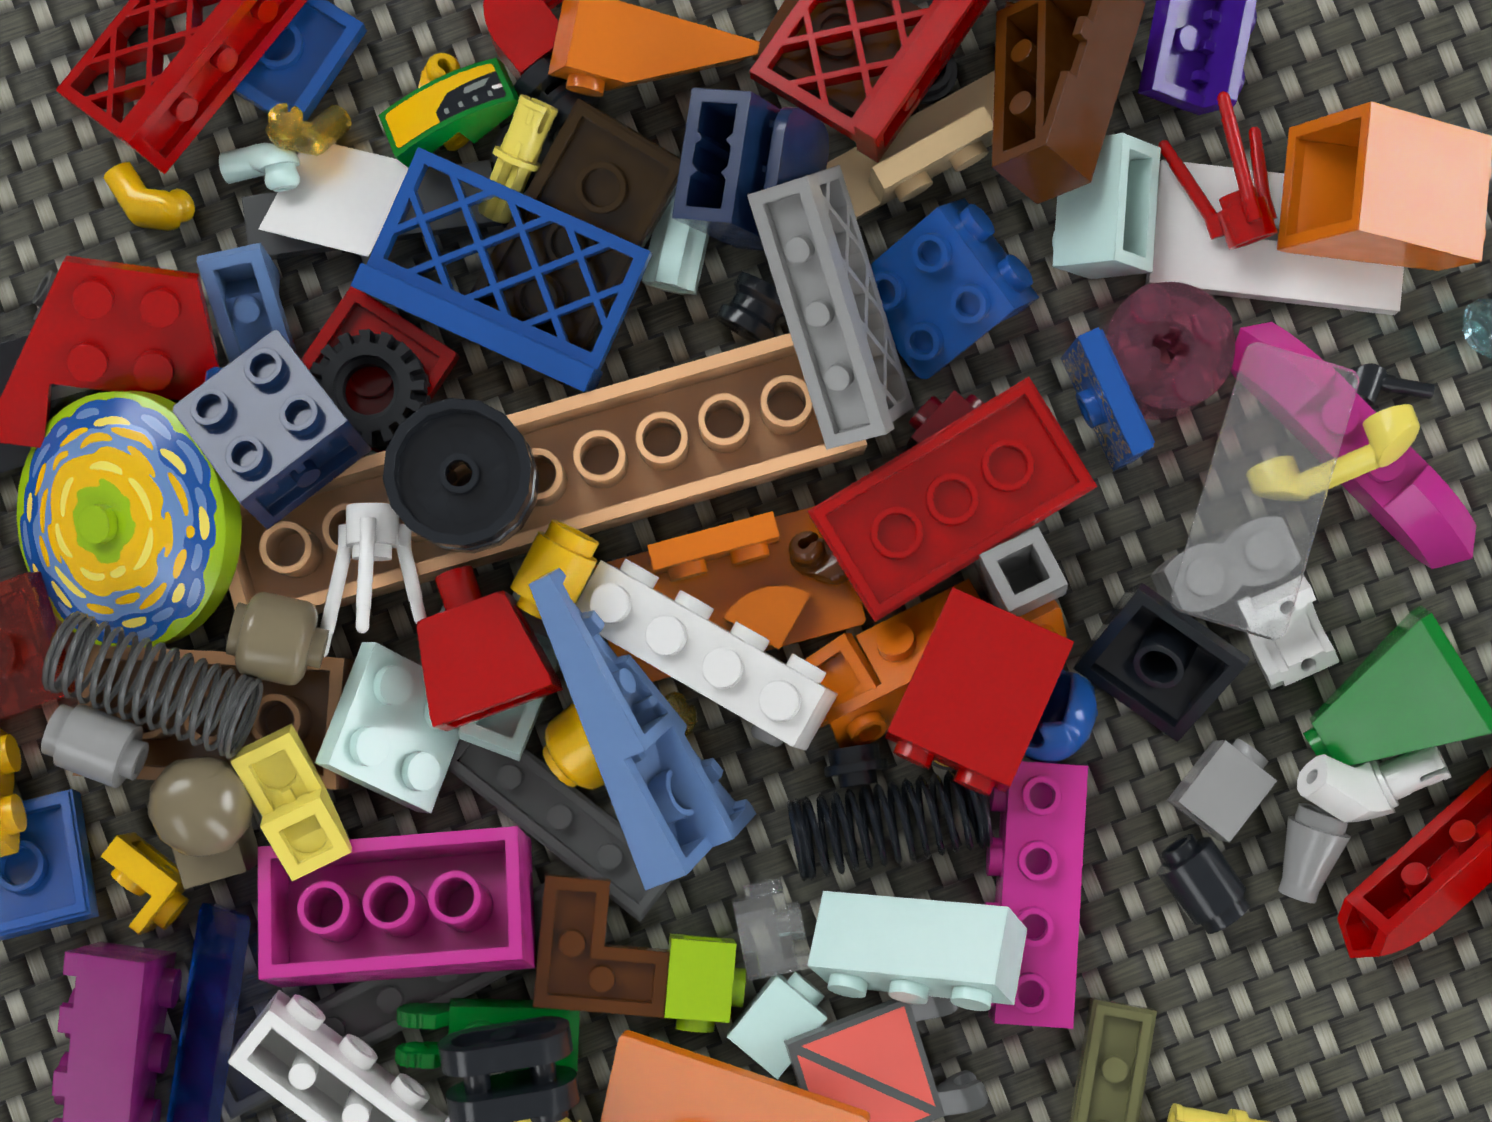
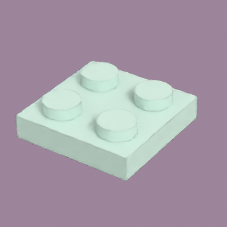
(385, 731)

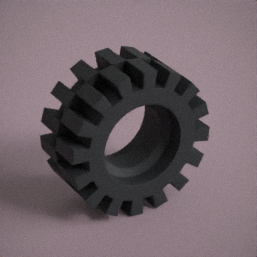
(374, 351)

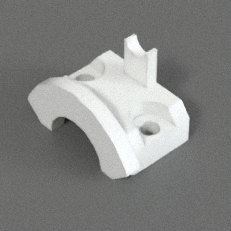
(1300, 650)

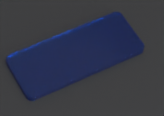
(209, 1015)

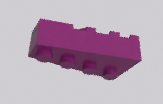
(115, 1032)

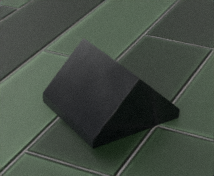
(1159, 661)

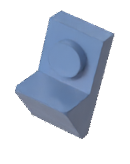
(244, 296)

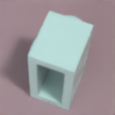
(1111, 221)

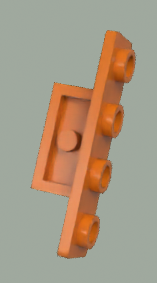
(894, 653)

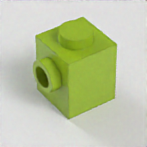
(702, 982)

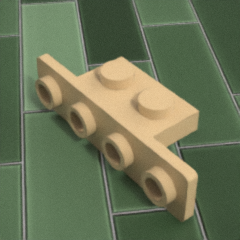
(931, 141)

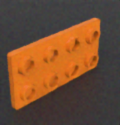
(741, 557)
(677, 1085)

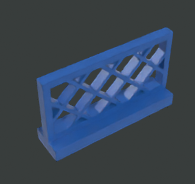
(480, 322)

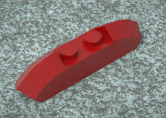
(1423, 879)

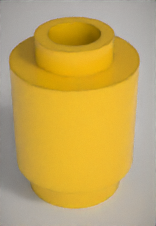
(556, 548)

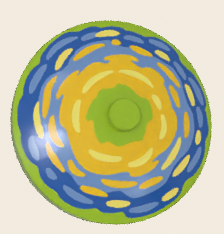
(128, 518)

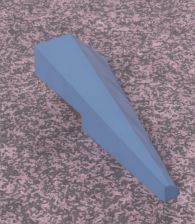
(656, 781)

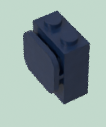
(736, 148)

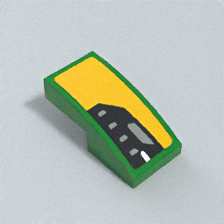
(462, 101)

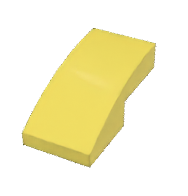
(292, 802)

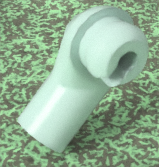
(261, 160)

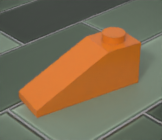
(625, 45)

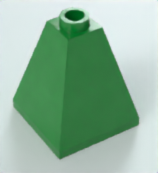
(1402, 699)

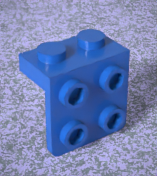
(948, 286)

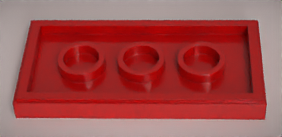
(951, 499)

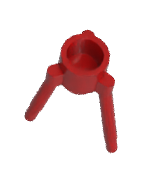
(1246, 213)

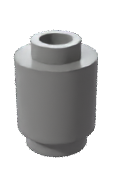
(95, 744)

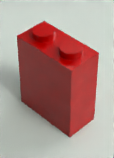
(978, 693)

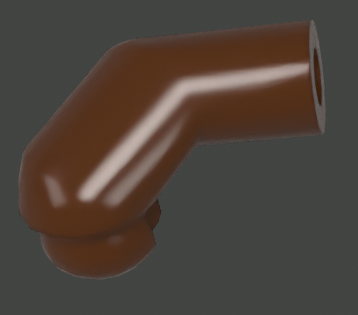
(814, 559)

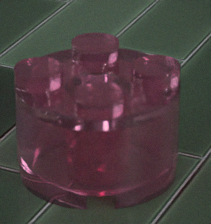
(1197, 333)

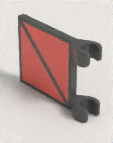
(881, 1064)

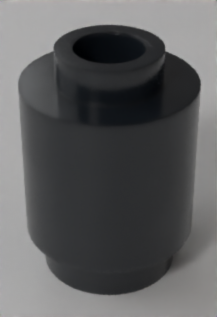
(1203, 883)

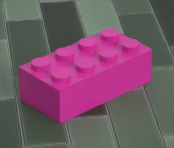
(400, 910)

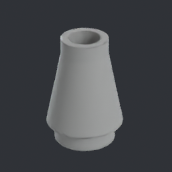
(1311, 851)

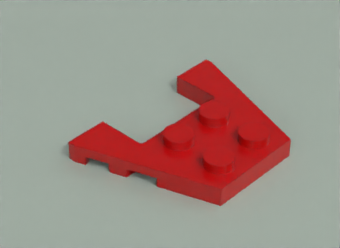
(109, 332)

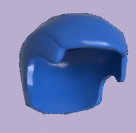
(1065, 721)

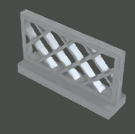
(832, 306)

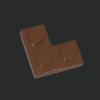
(577, 965)

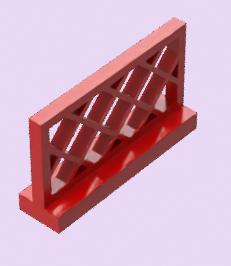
(902, 78)
(194, 84)

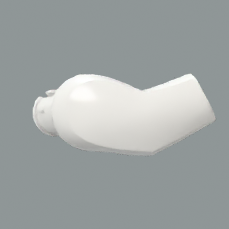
(1369, 787)

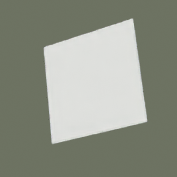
(338, 199)

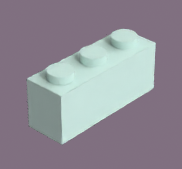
(918, 949)

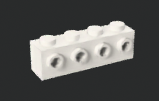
(709, 659)
(321, 1072)

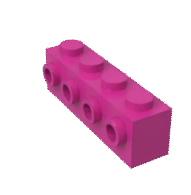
(1041, 882)

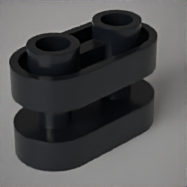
(537, 1093)

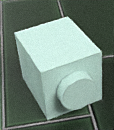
(775, 1015)

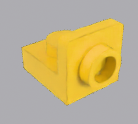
(143, 870)

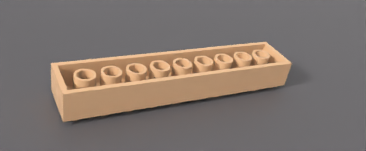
(599, 466)

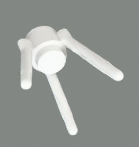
(369, 537)

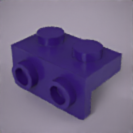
(1197, 52)

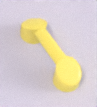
(1389, 437)

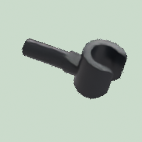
(1375, 378)

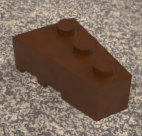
(1057, 89)

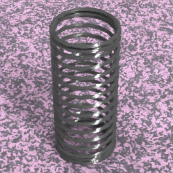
(229, 708)

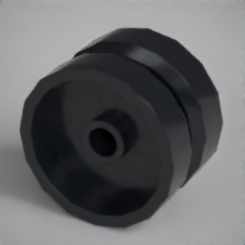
(423, 466)

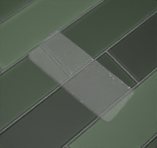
(1265, 491)

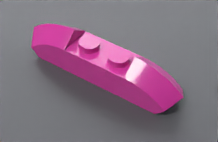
(1403, 496)

